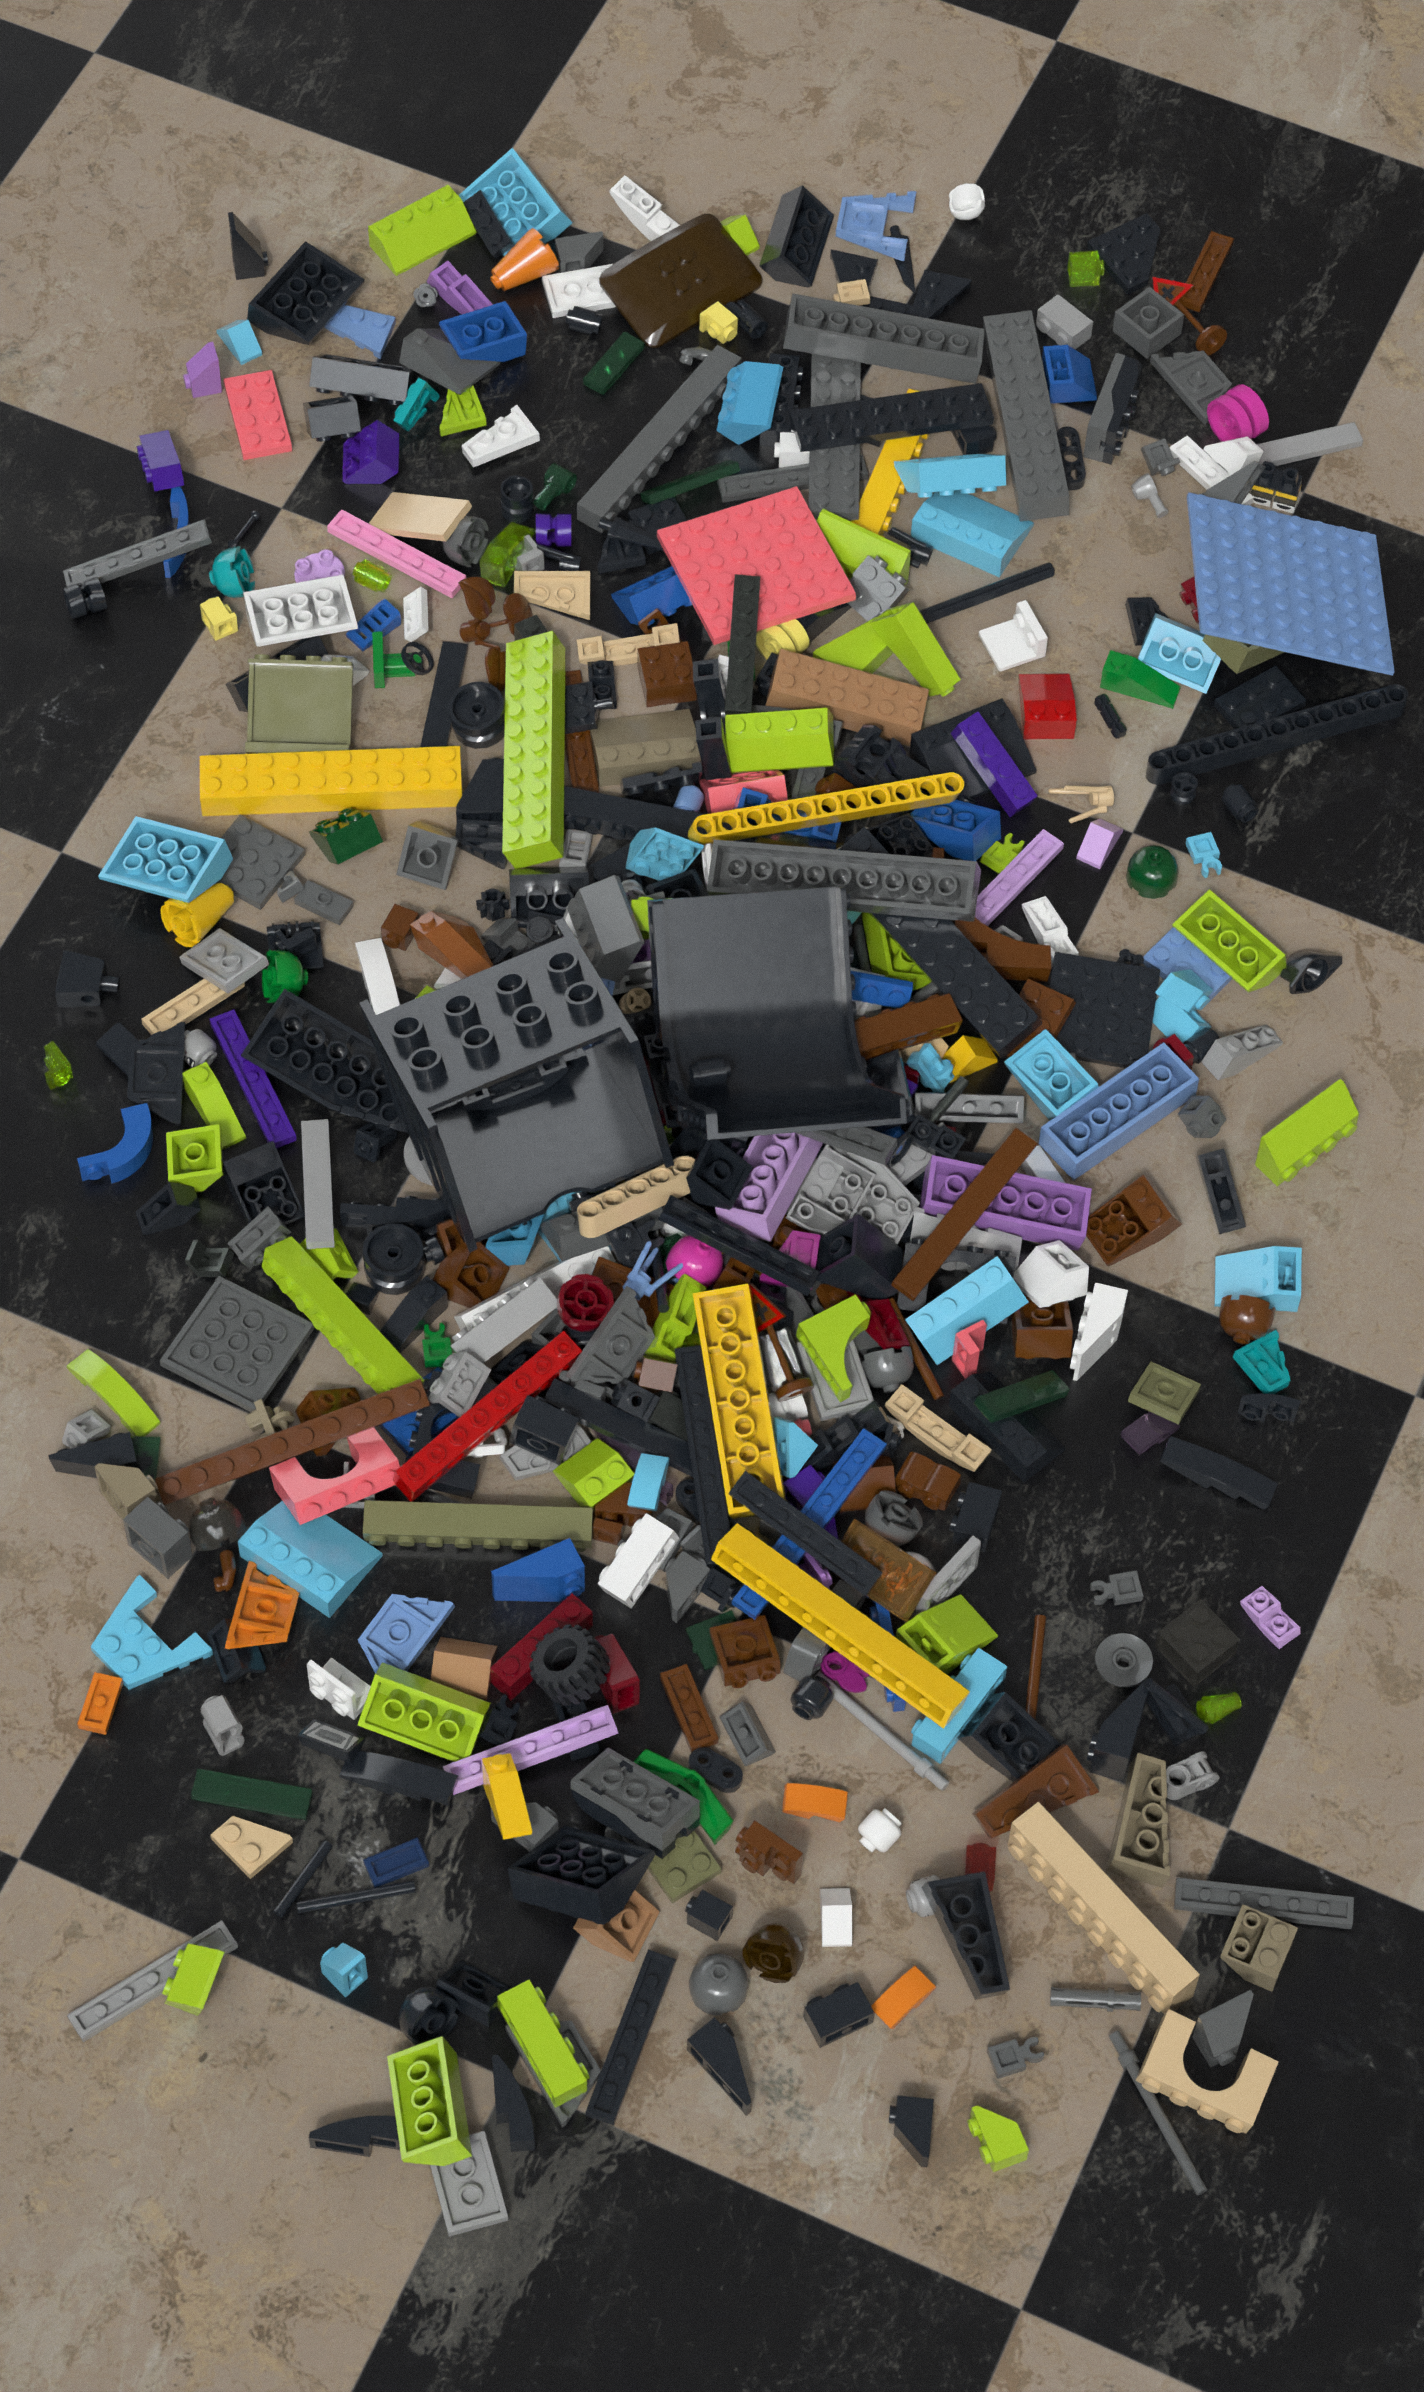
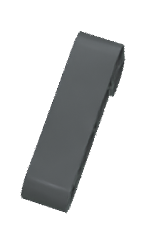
(807, 1649)

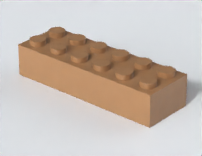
(849, 694)

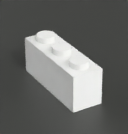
(638, 1560)

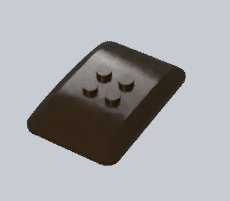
(679, 277)

